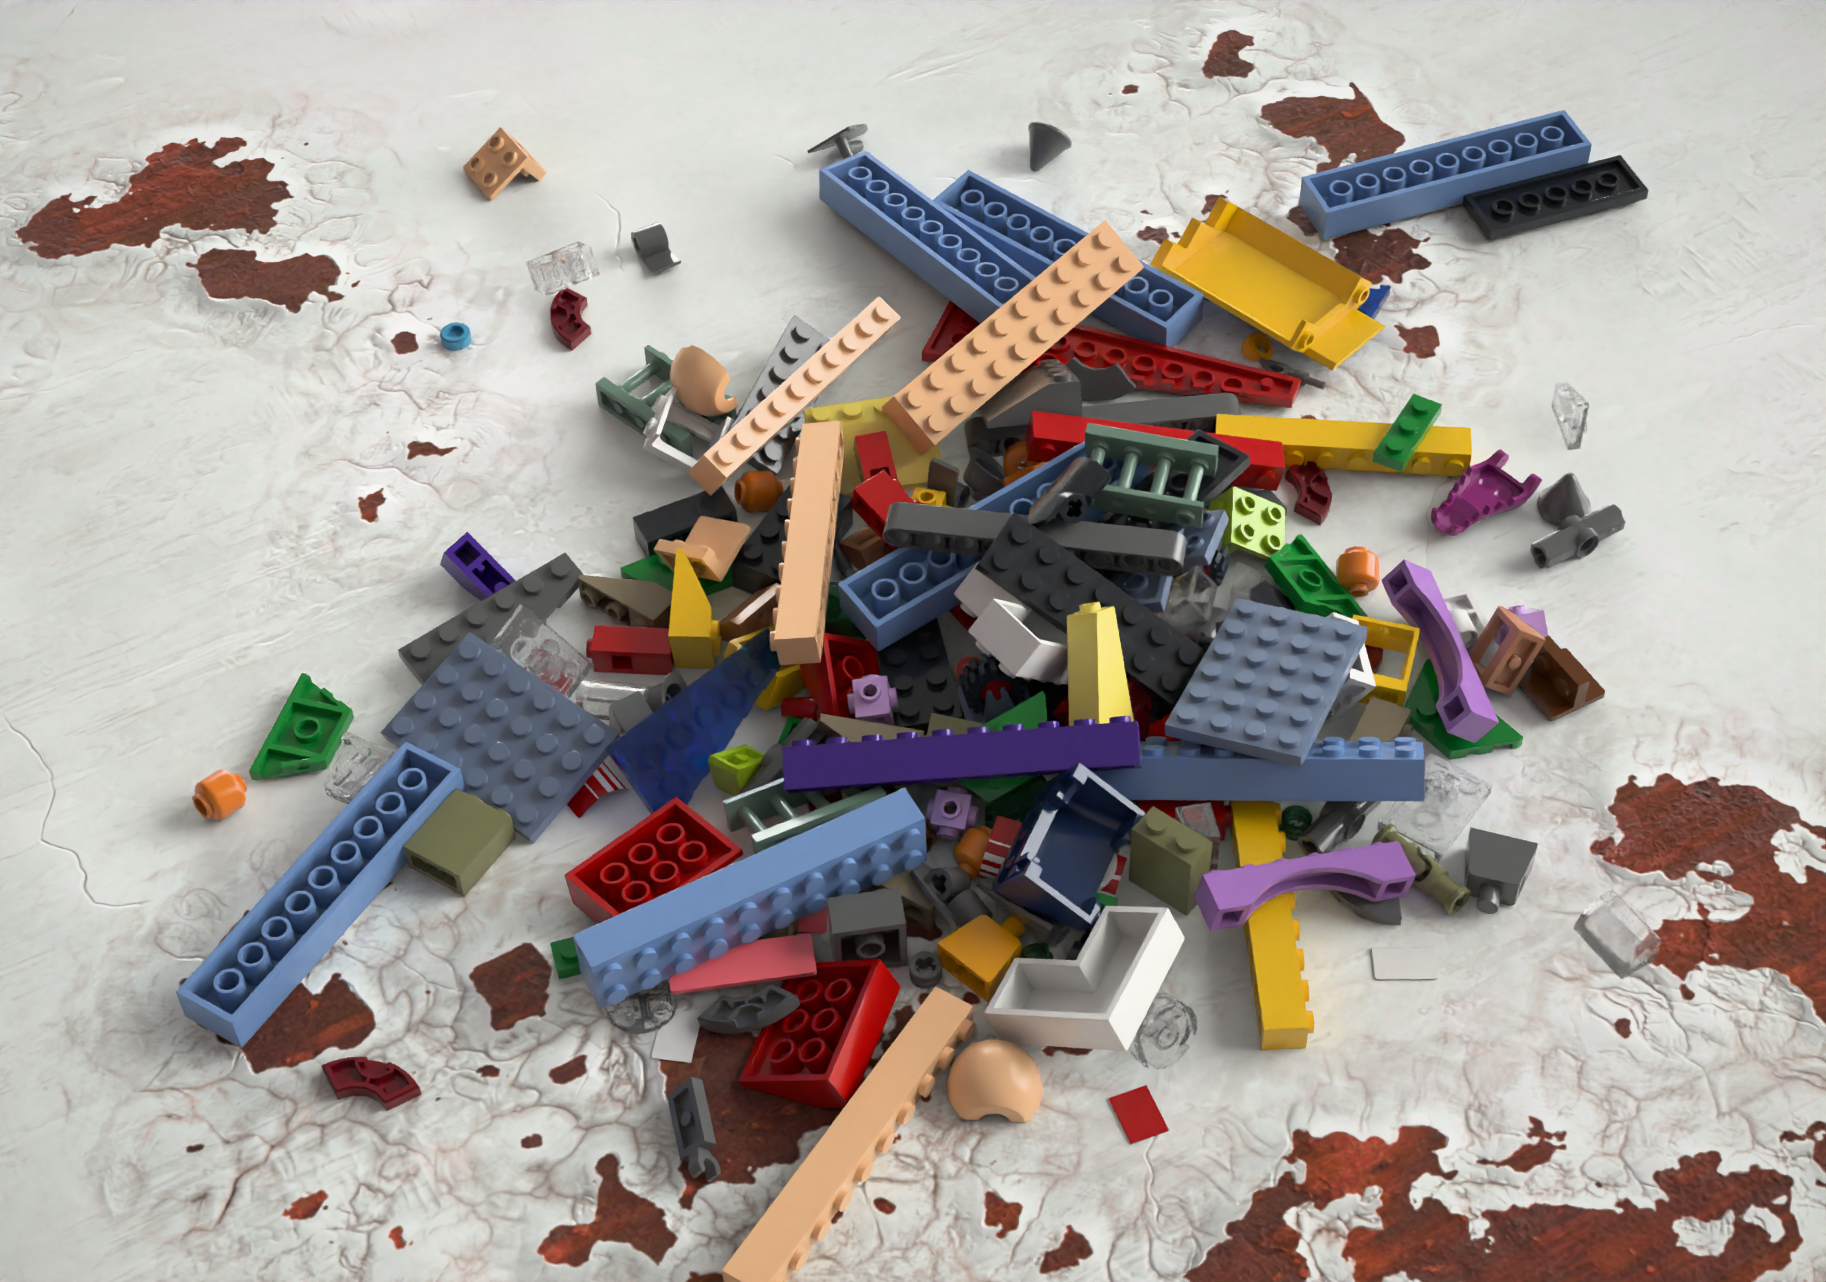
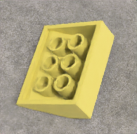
(866, 418)

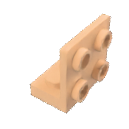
(500, 162)
(709, 547)

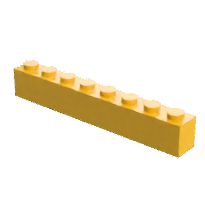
(1352, 443)
(1272, 934)

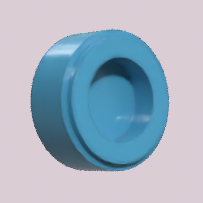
(455, 336)

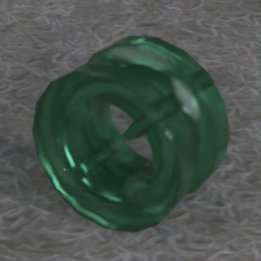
(1295, 813)

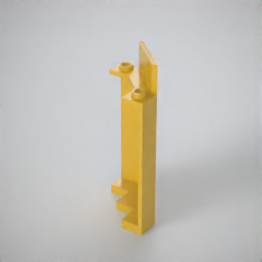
(1272, 283)

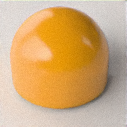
(1250, 350)

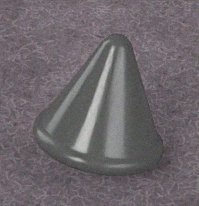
(1045, 144)
(1563, 500)

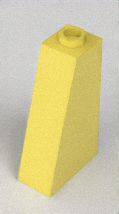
(1096, 666)

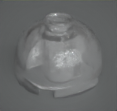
(1163, 1032)

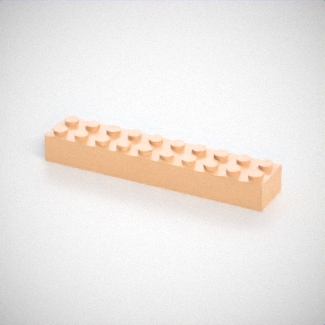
(1012, 338)

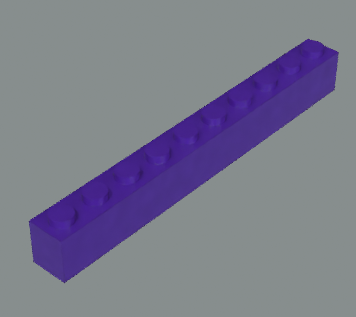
(961, 756)

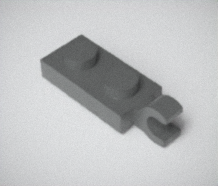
(693, 1128)

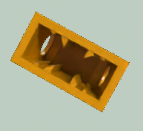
(982, 953)

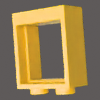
(1395, 638)

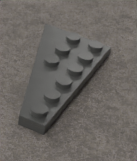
(539, 591)

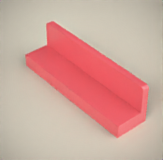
(751, 964)

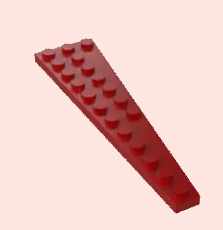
(1145, 362)

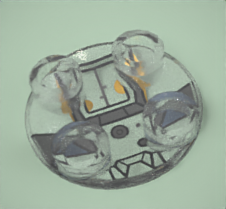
(644, 1010)

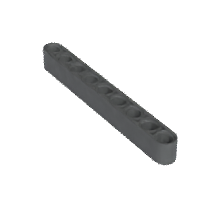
(1177, 413)
(1093, 543)

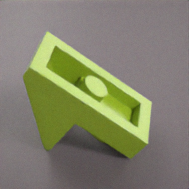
(734, 767)

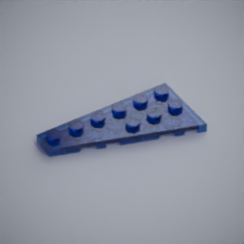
(672, 745)

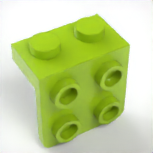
(1253, 523)

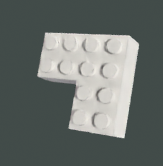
(1013, 632)
(1097, 996)

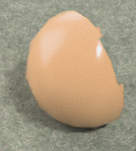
(701, 382)
(994, 1080)

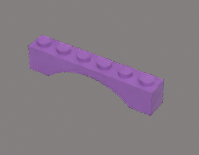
(1462, 697)
(1369, 872)

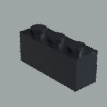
(678, 518)

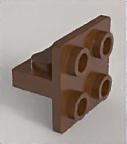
(1559, 682)

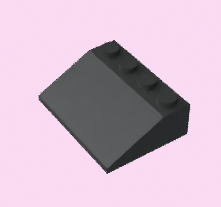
(1040, 388)

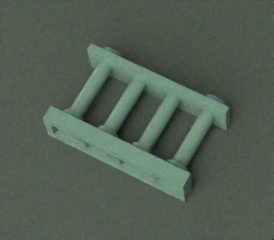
(637, 411)
(1156, 451)
(771, 799)

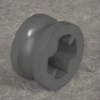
(928, 978)

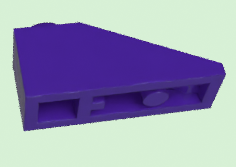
(475, 568)

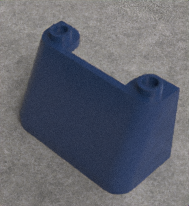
(1067, 848)

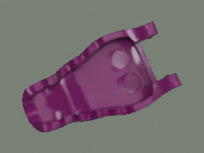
(1481, 494)

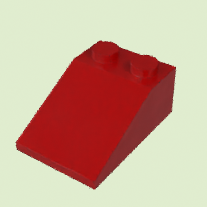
(831, 679)

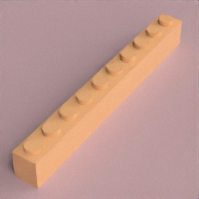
(793, 396)
(809, 544)
(853, 1142)

